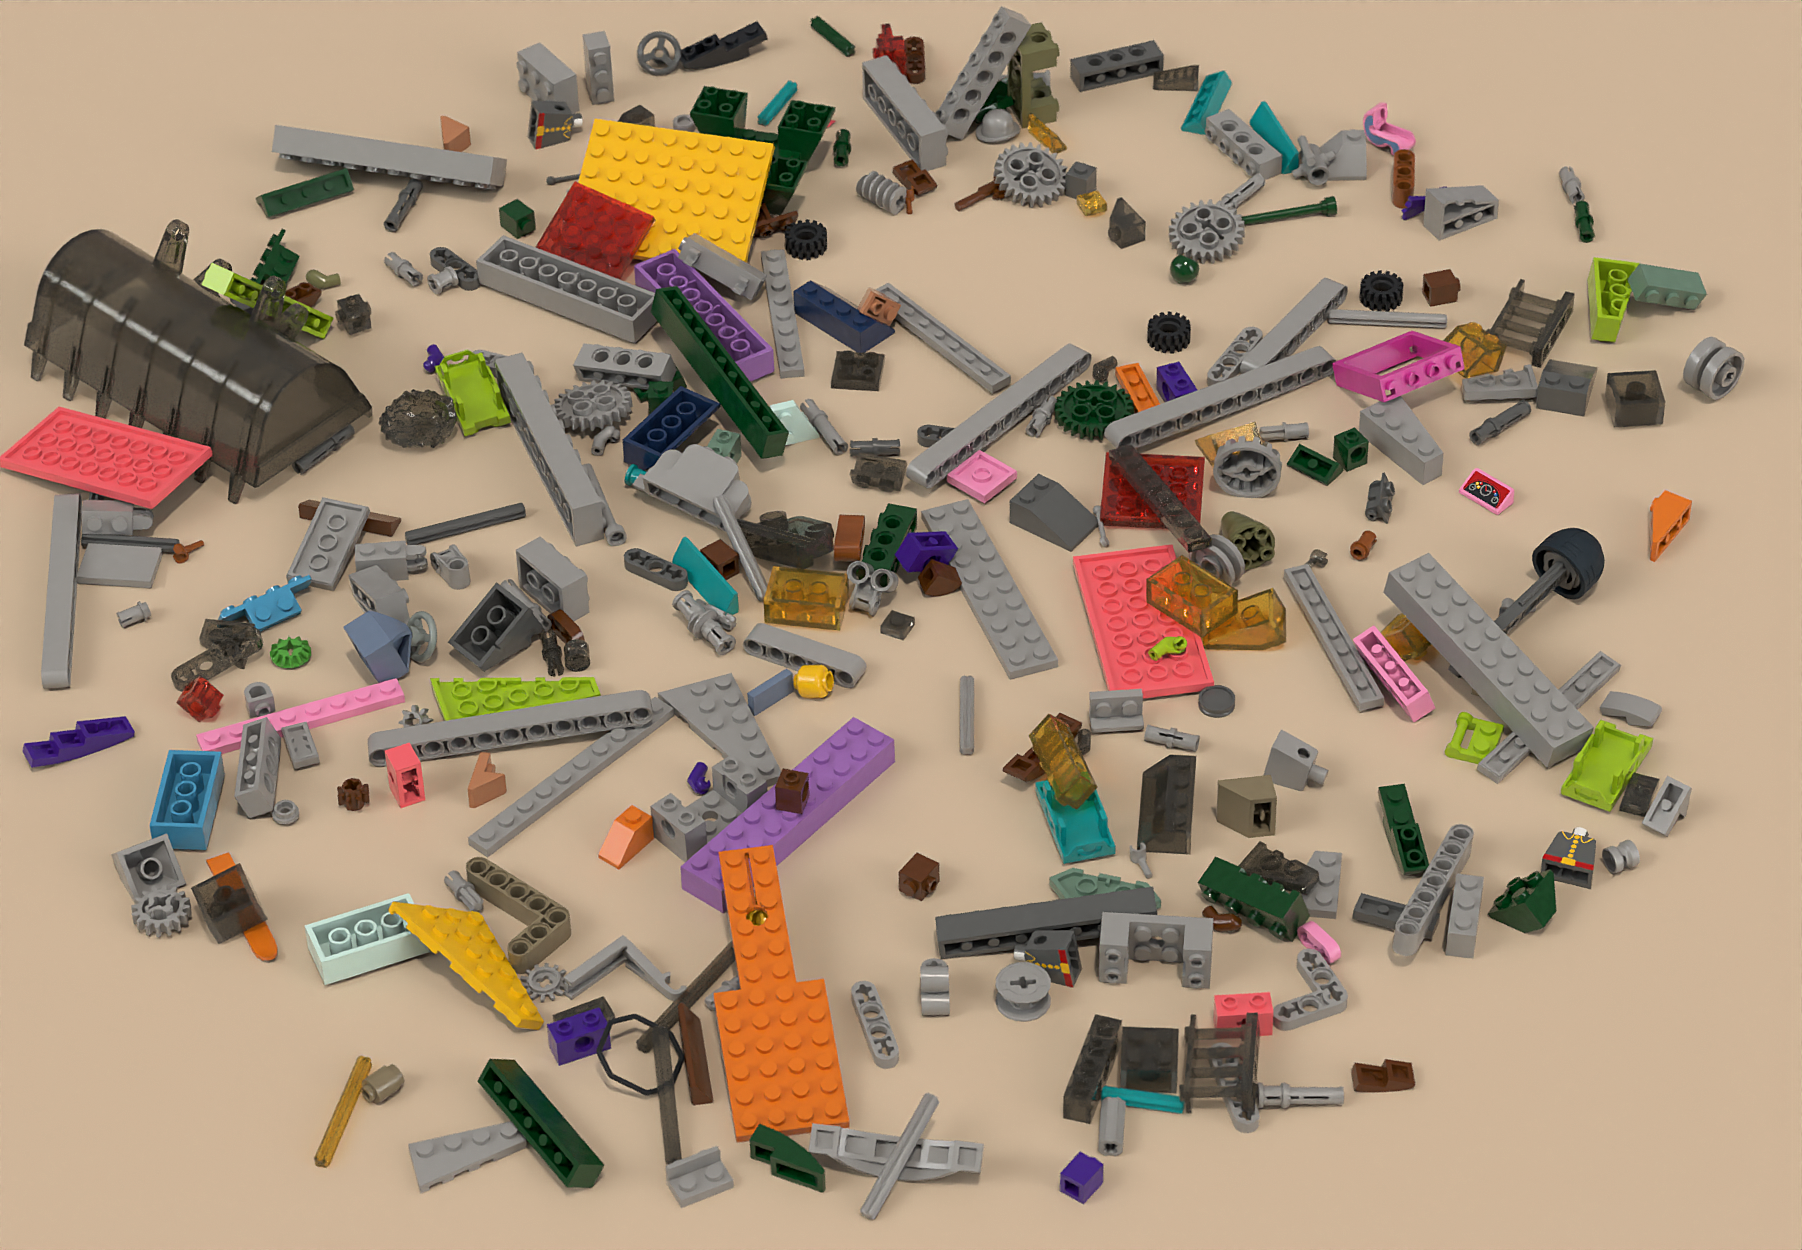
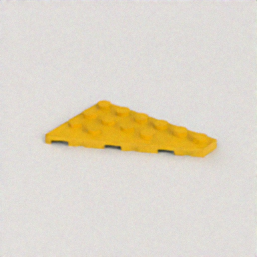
(474, 955)

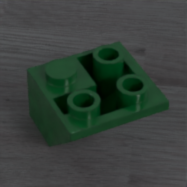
(1527, 902)

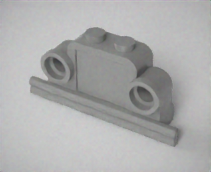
(693, 481)

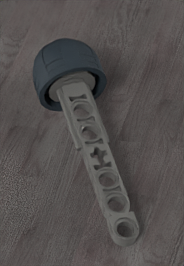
(1567, 564)

